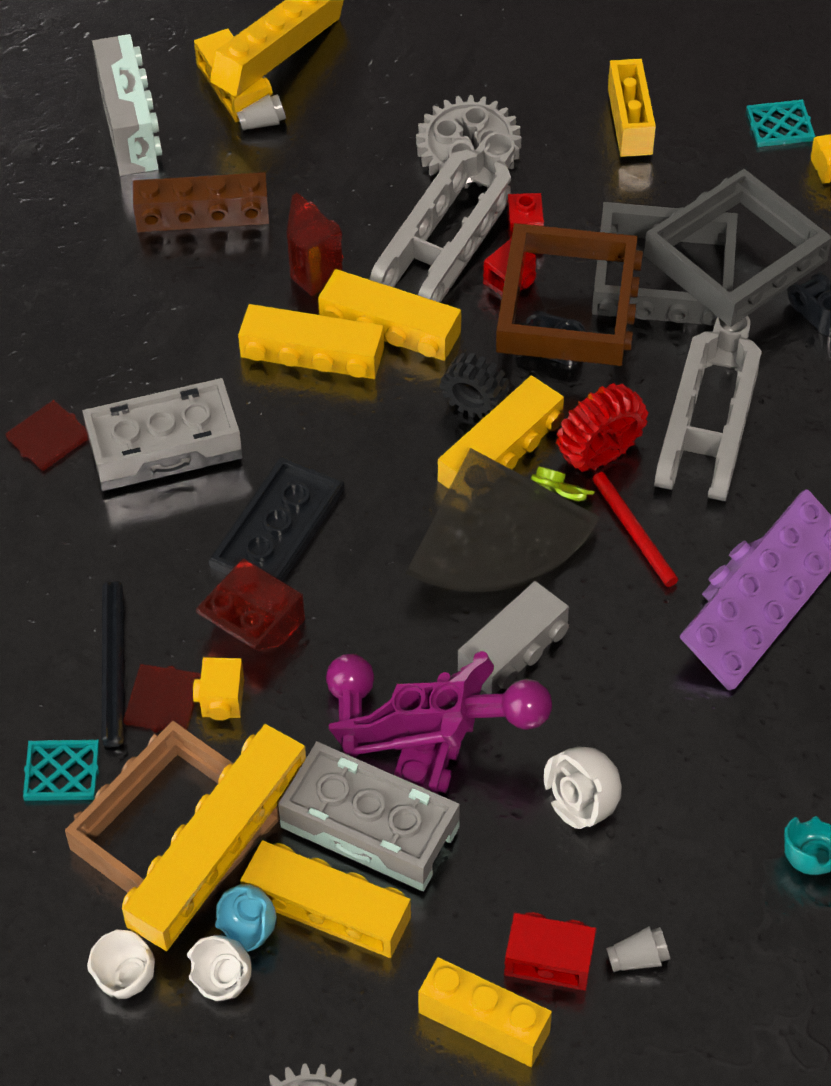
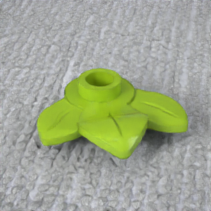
(554, 482)

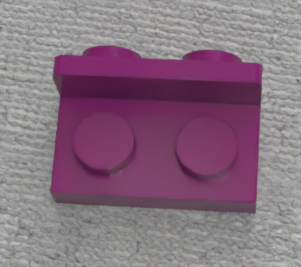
(427, 765)

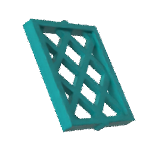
(780, 107)
(62, 794)

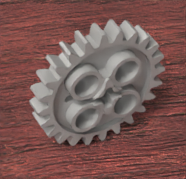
(443, 135)

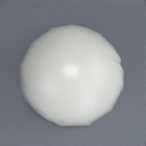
(121, 963)
(219, 967)

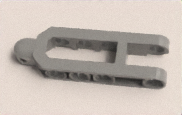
(485, 166)
(725, 348)

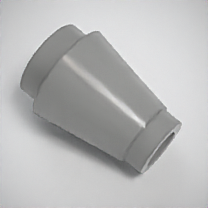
(262, 113)
(639, 951)

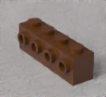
(200, 202)

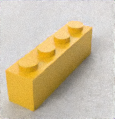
(406, 317)
(311, 341)
(508, 429)
(330, 898)

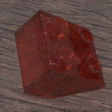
(312, 245)
(254, 607)

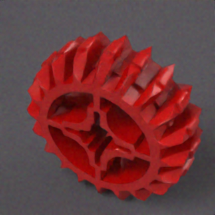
(602, 427)

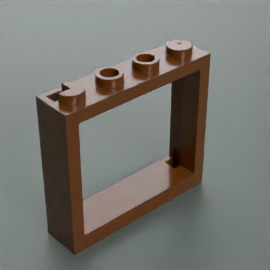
(560, 342)

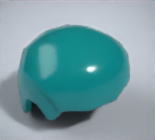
(808, 845)

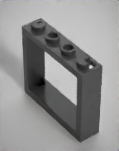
(654, 303)
(731, 307)

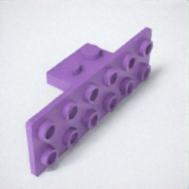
(761, 590)

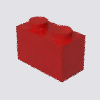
(550, 950)

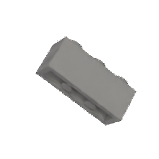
(518, 635)

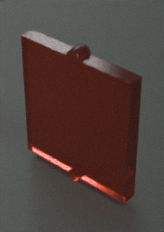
(47, 435)
(161, 697)

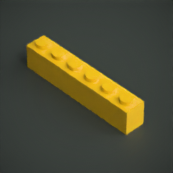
(271, 41)
(213, 837)

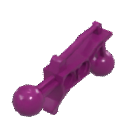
(432, 710)

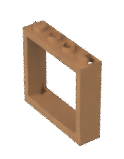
(133, 778)

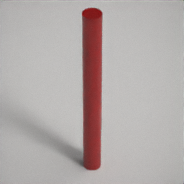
(635, 529)

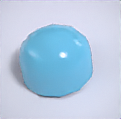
(246, 915)

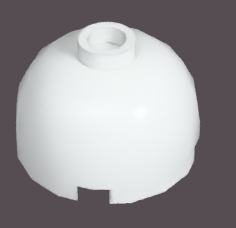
(583, 785)

